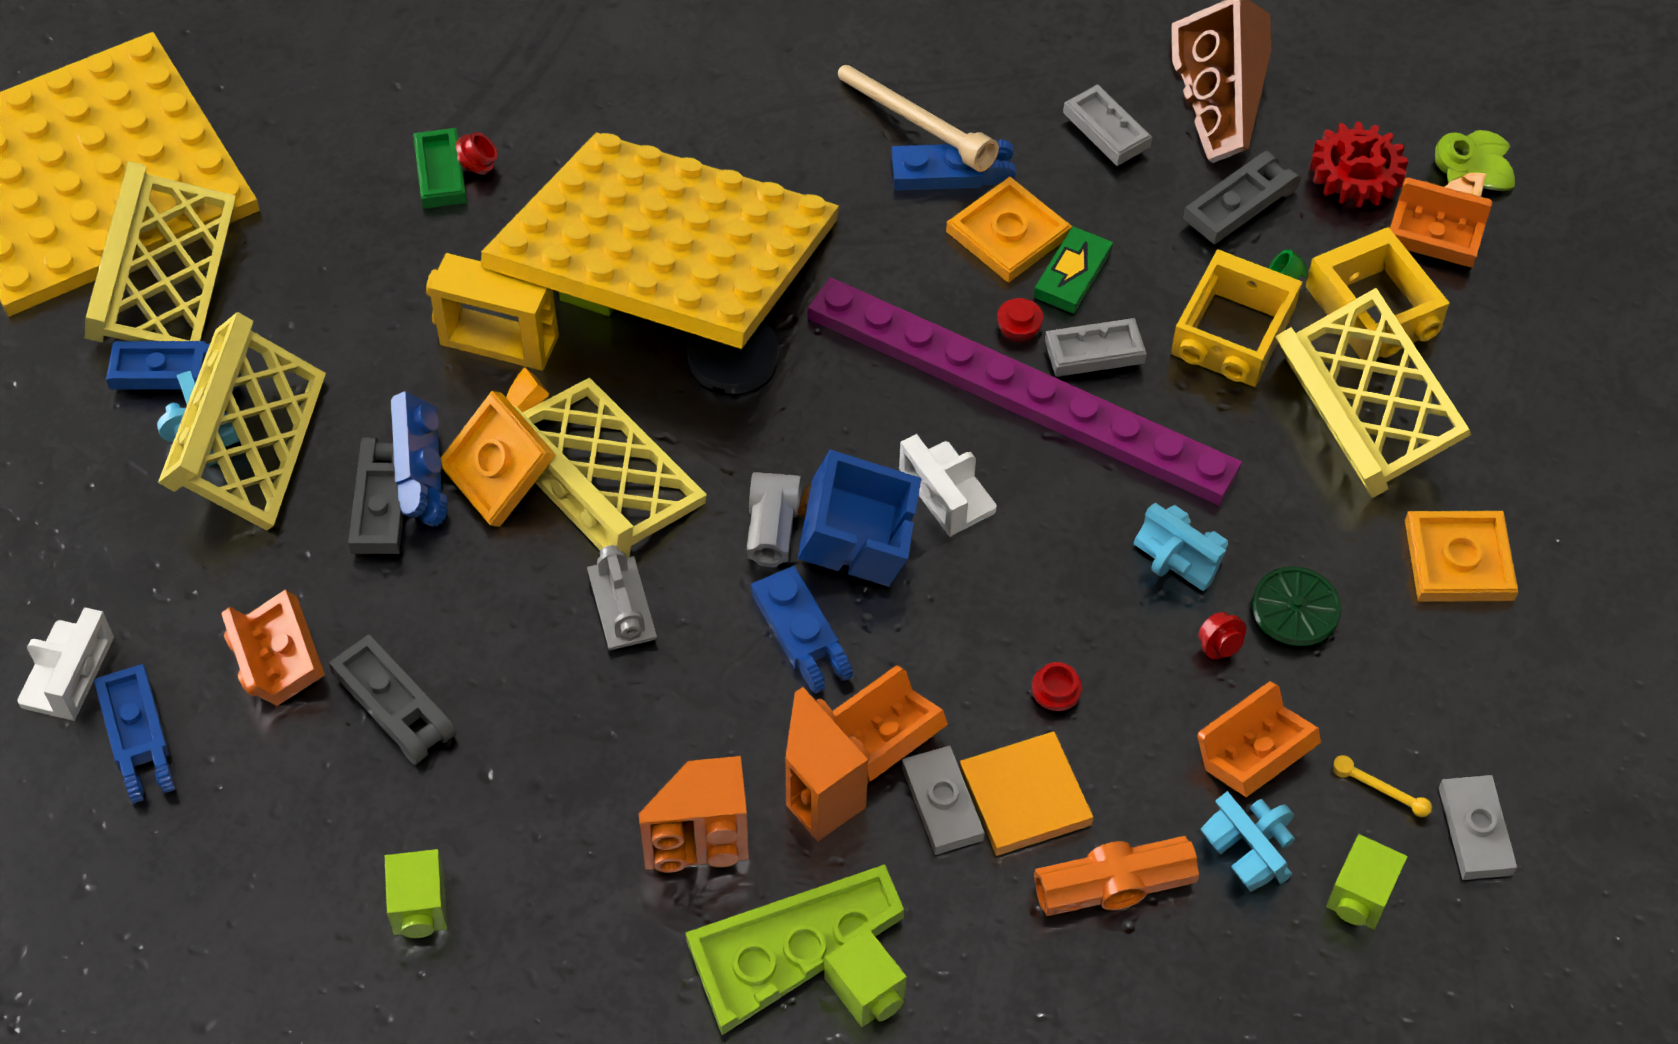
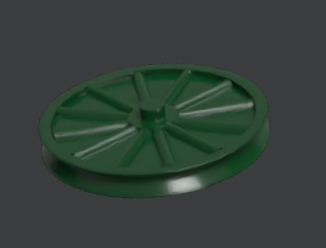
(1296, 606)

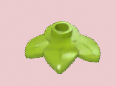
(1479, 153)

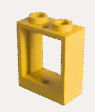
(1365, 257)
(1231, 278)
(466, 282)

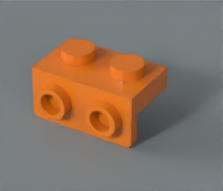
(1440, 221)
(273, 648)
(889, 719)
(1255, 741)

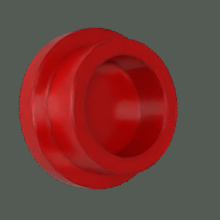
(476, 153)
(1020, 319)
(1222, 635)
(1057, 686)

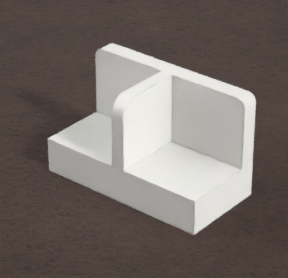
(947, 484)
(66, 665)

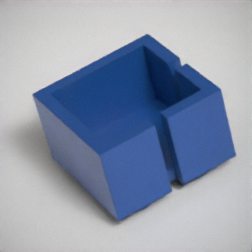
(855, 514)

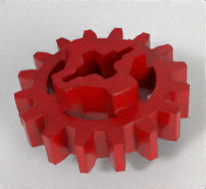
(1358, 164)

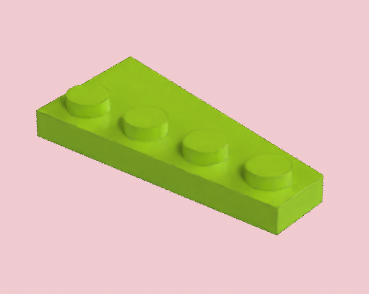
(781, 945)

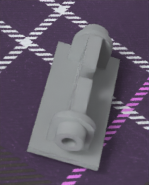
(620, 599)

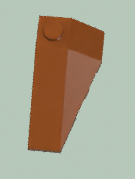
(1224, 68)

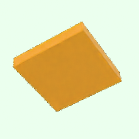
(1008, 229)
(496, 458)
(1461, 556)
(1025, 793)

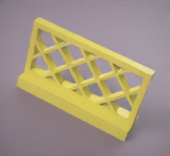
(124, 241)
(206, 411)
(1342, 418)
(577, 496)

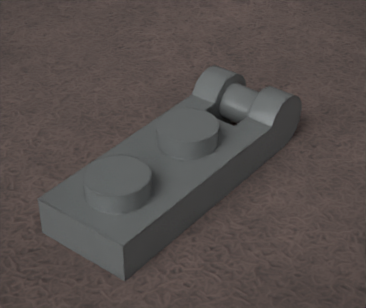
(1240, 197)
(376, 509)
(391, 697)

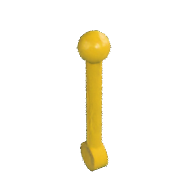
(1344, 767)

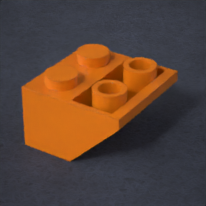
(823, 768)
(697, 818)

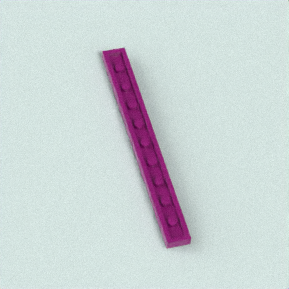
(1025, 391)

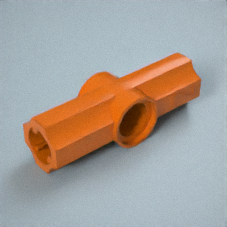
(1116, 875)

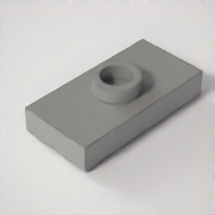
(1107, 125)
(1095, 347)
(942, 800)
(1477, 827)

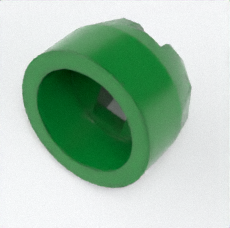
(1289, 264)

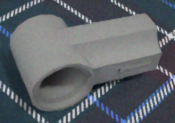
(773, 507)

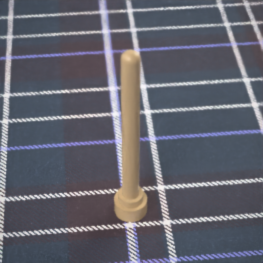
(975, 148)

